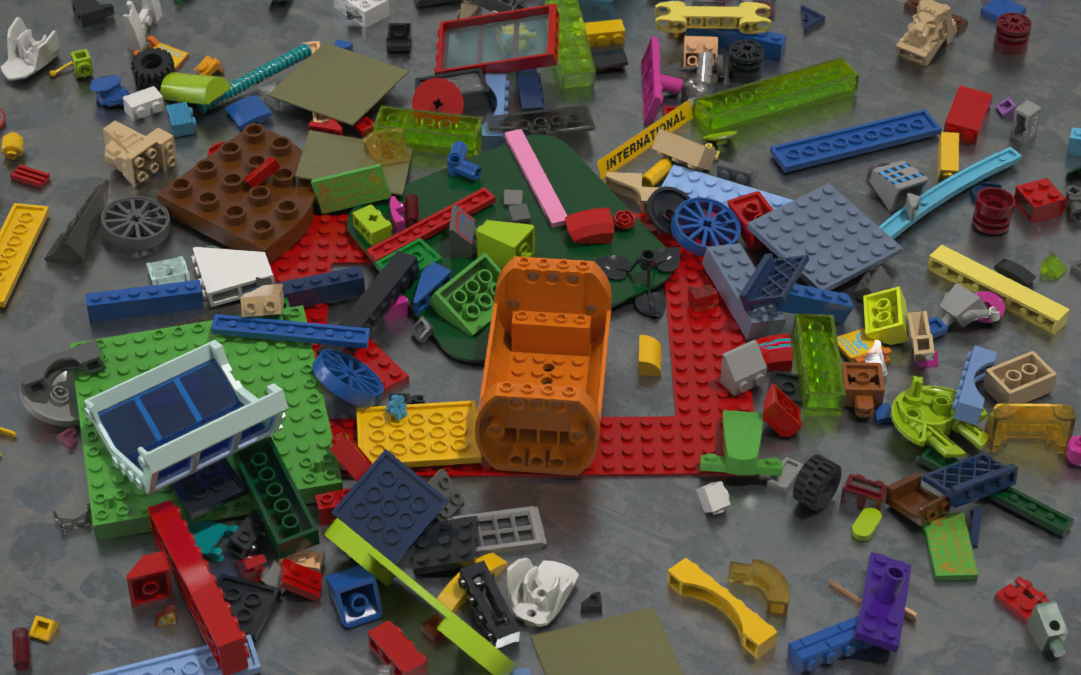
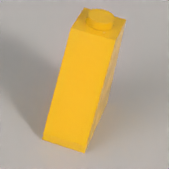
(948, 154)

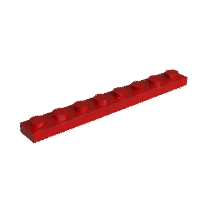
(431, 224)

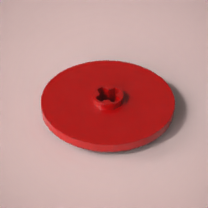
(438, 89)

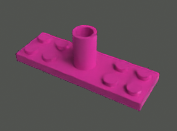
(655, 83)

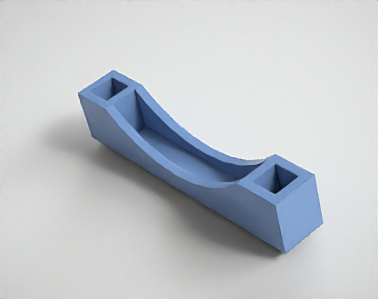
(499, 97)
(968, 400)

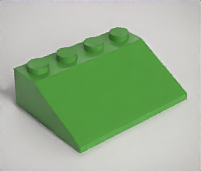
(469, 296)

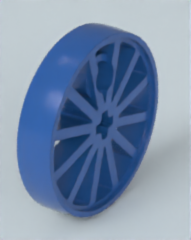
(704, 227)
(348, 378)

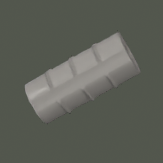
(705, 67)

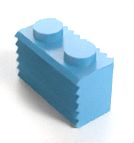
(181, 119)

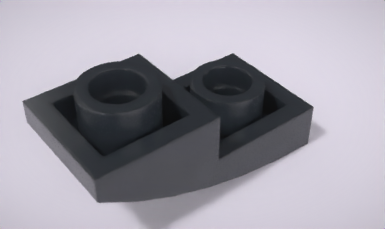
(1017, 272)

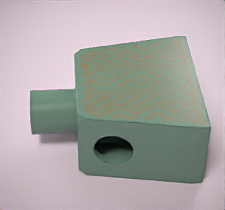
(1048, 628)

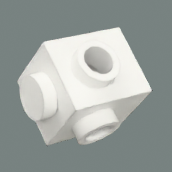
(713, 497)

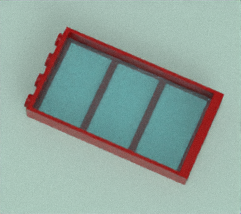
(500, 41)

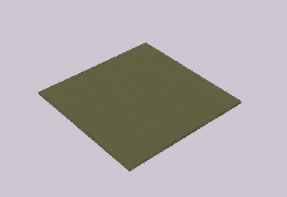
(338, 83)
(333, 154)
(609, 646)

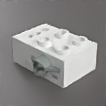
(364, 11)

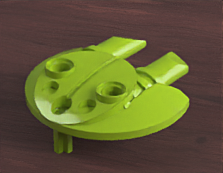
(927, 417)

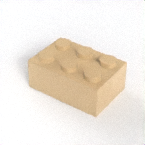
(684, 150)
(1020, 379)

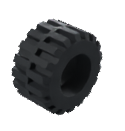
(151, 67)
(817, 482)

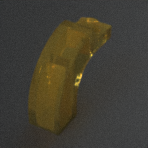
(767, 579)

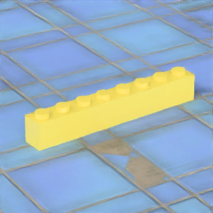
(1016, 297)

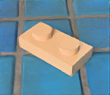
(307, 558)

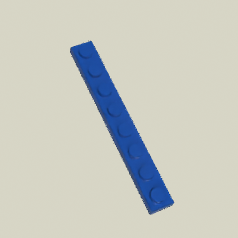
(290, 331)

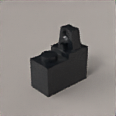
(91, 12)

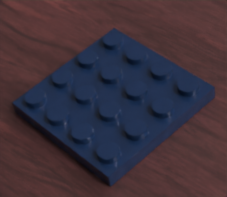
(390, 507)

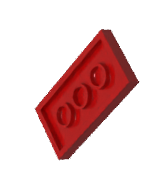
(383, 366)

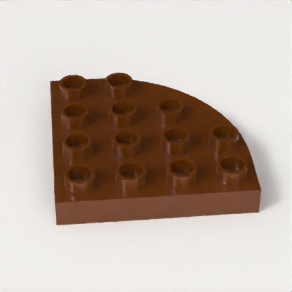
(227, 209)

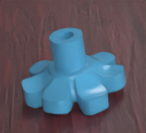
(396, 407)

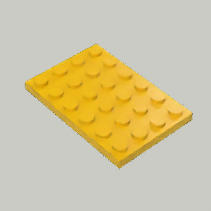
(426, 437)

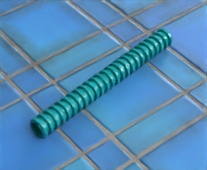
(259, 74)

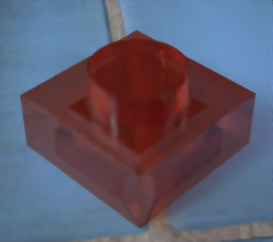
(430, 626)

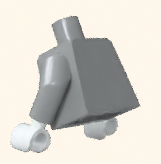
(964, 307)

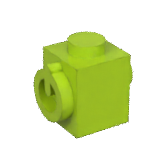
(81, 63)

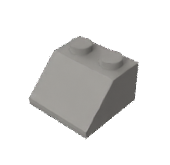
(743, 368)

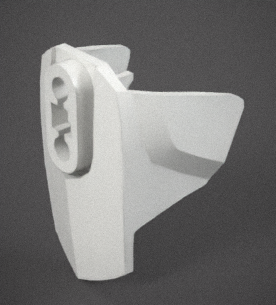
(25, 53)
(539, 590)

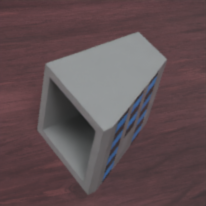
(895, 182)

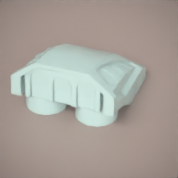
(168, 271)

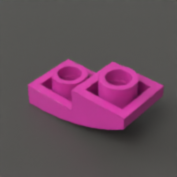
(397, 219)

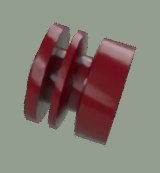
(1012, 34)
(993, 210)

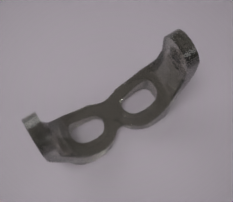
(61, 521)

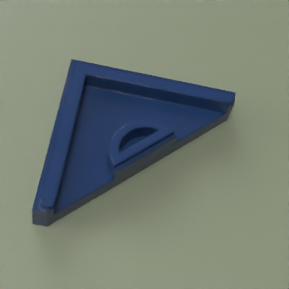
(810, 18)
(975, 525)

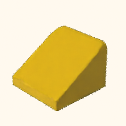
(43, 628)

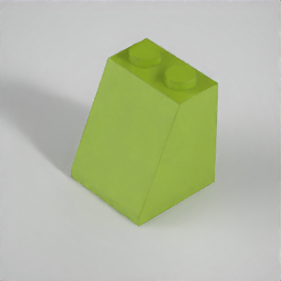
(505, 241)

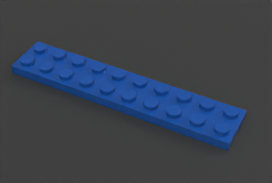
(855, 140)

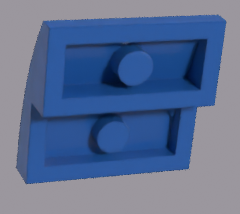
(249, 111)

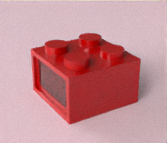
(1039, 200)

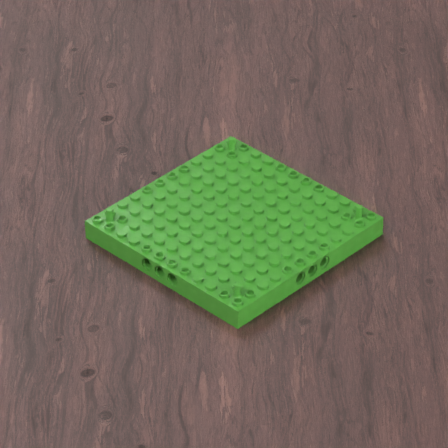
(303, 442)

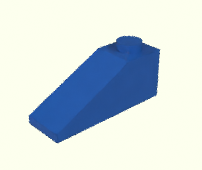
(431, 280)

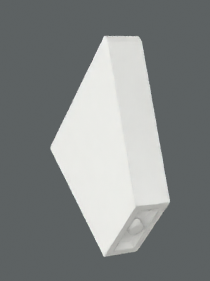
(228, 272)

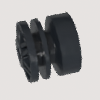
(745, 61)

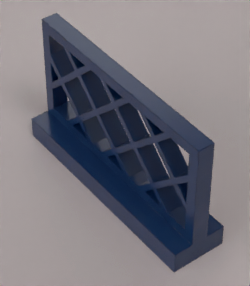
(767, 273)
(973, 486)

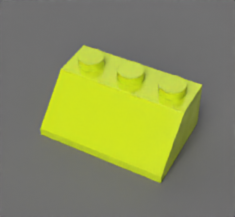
(886, 316)

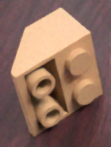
(696, 44)

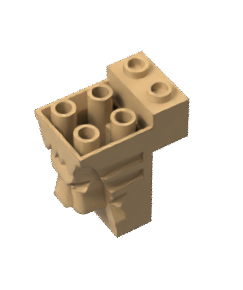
(927, 32)
(138, 154)

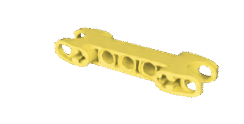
(741, 17)

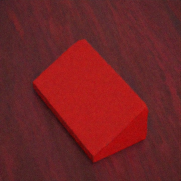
(262, 172)

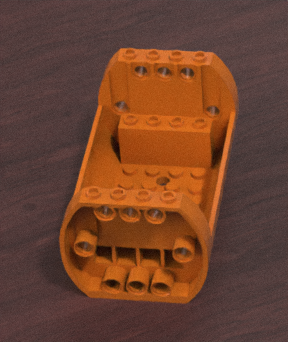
(544, 319)

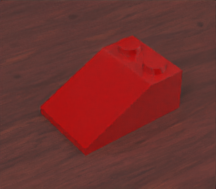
(748, 209)

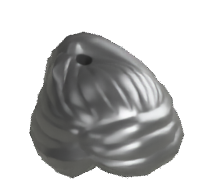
(694, 88)

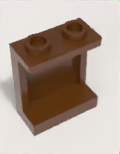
(915, 501)

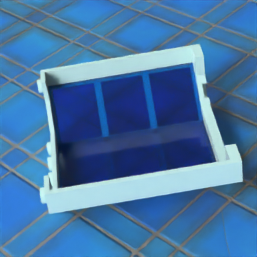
(182, 417)

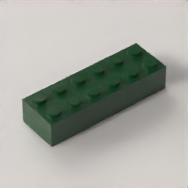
(276, 498)

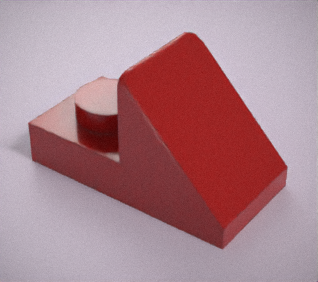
(331, 127)
(251, 567)

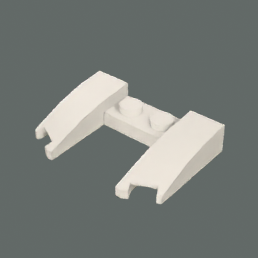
(137, 24)

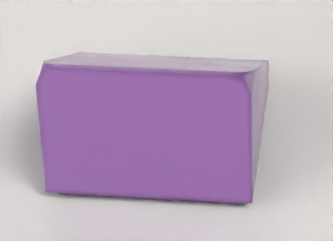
(1006, 107)

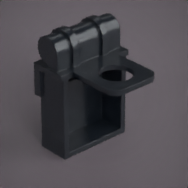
(399, 37)

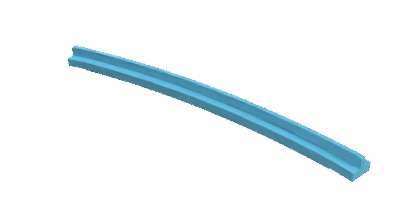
(950, 187)

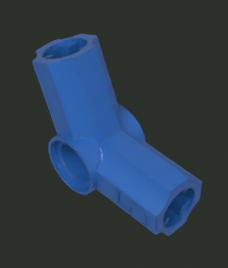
(459, 166)

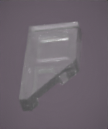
(876, 356)

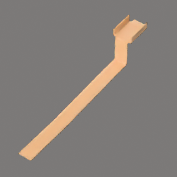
(910, 614)

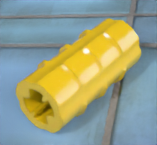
(657, 173)

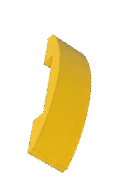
(454, 597)

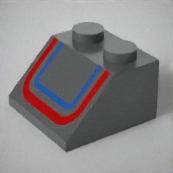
(462, 234)

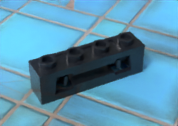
(473, 580)

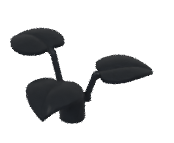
(666, 261)

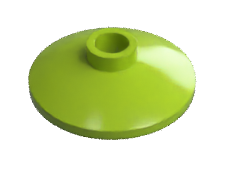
(720, 138)

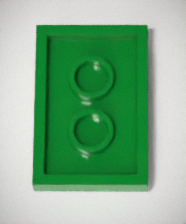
(418, 248)

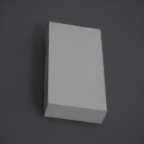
(789, 473)

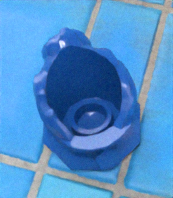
(109, 90)

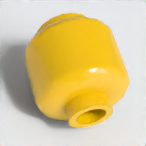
(12, 145)

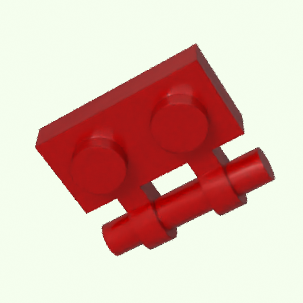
(1016, 600)

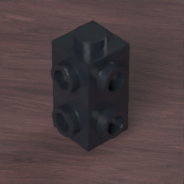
(247, 535)

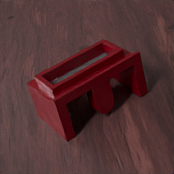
(864, 490)

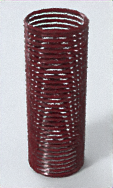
(411, 210)
(20, 649)

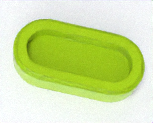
(866, 524)

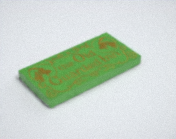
(351, 188)
(950, 548)

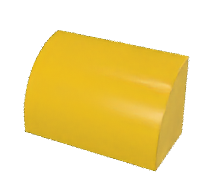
(649, 356)

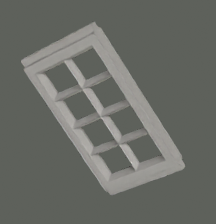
(535, 527)

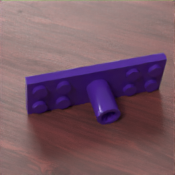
(883, 602)

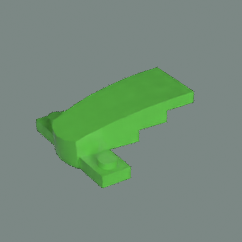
(741, 447)

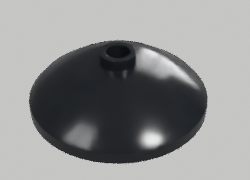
(664, 203)

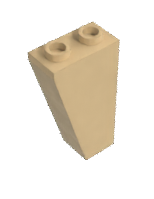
(263, 301)

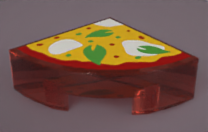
(166, 616)

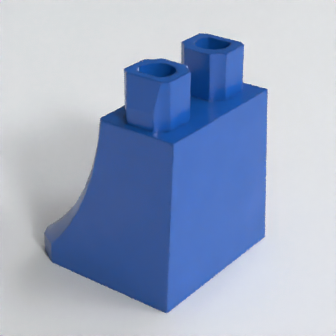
(355, 596)

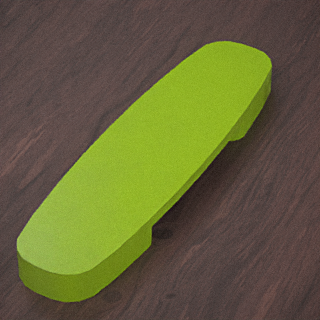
(451, 626)

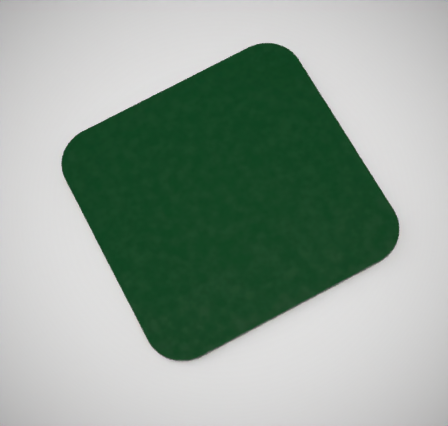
(577, 191)

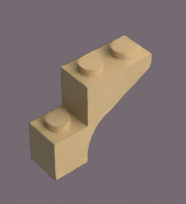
(630, 186)
(920, 336)

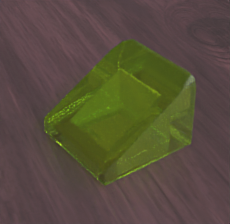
(1053, 266)

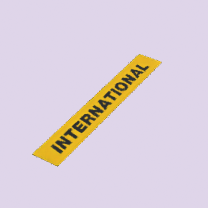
(644, 139)

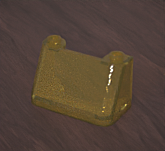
(1045, 421)

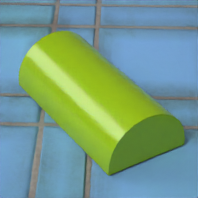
(193, 88)

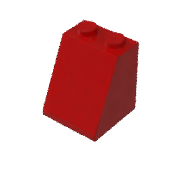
(969, 114)

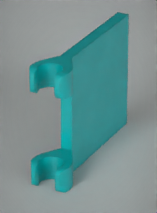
(207, 536)

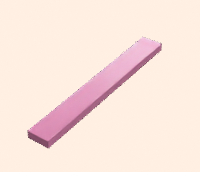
(536, 178)

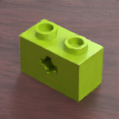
(372, 224)

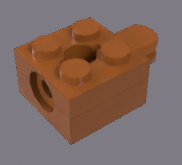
(863, 386)

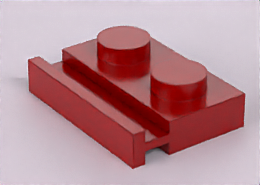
(300, 580)

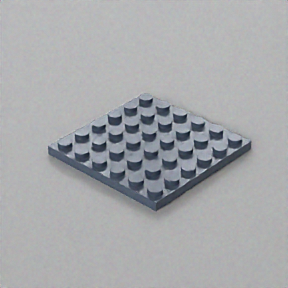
(831, 233)

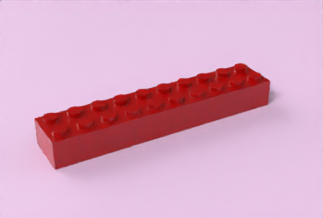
(199, 588)

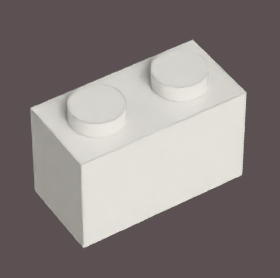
(143, 103)

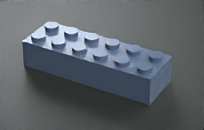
(730, 271)

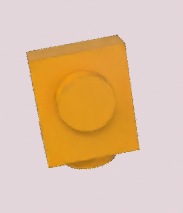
(208, 66)

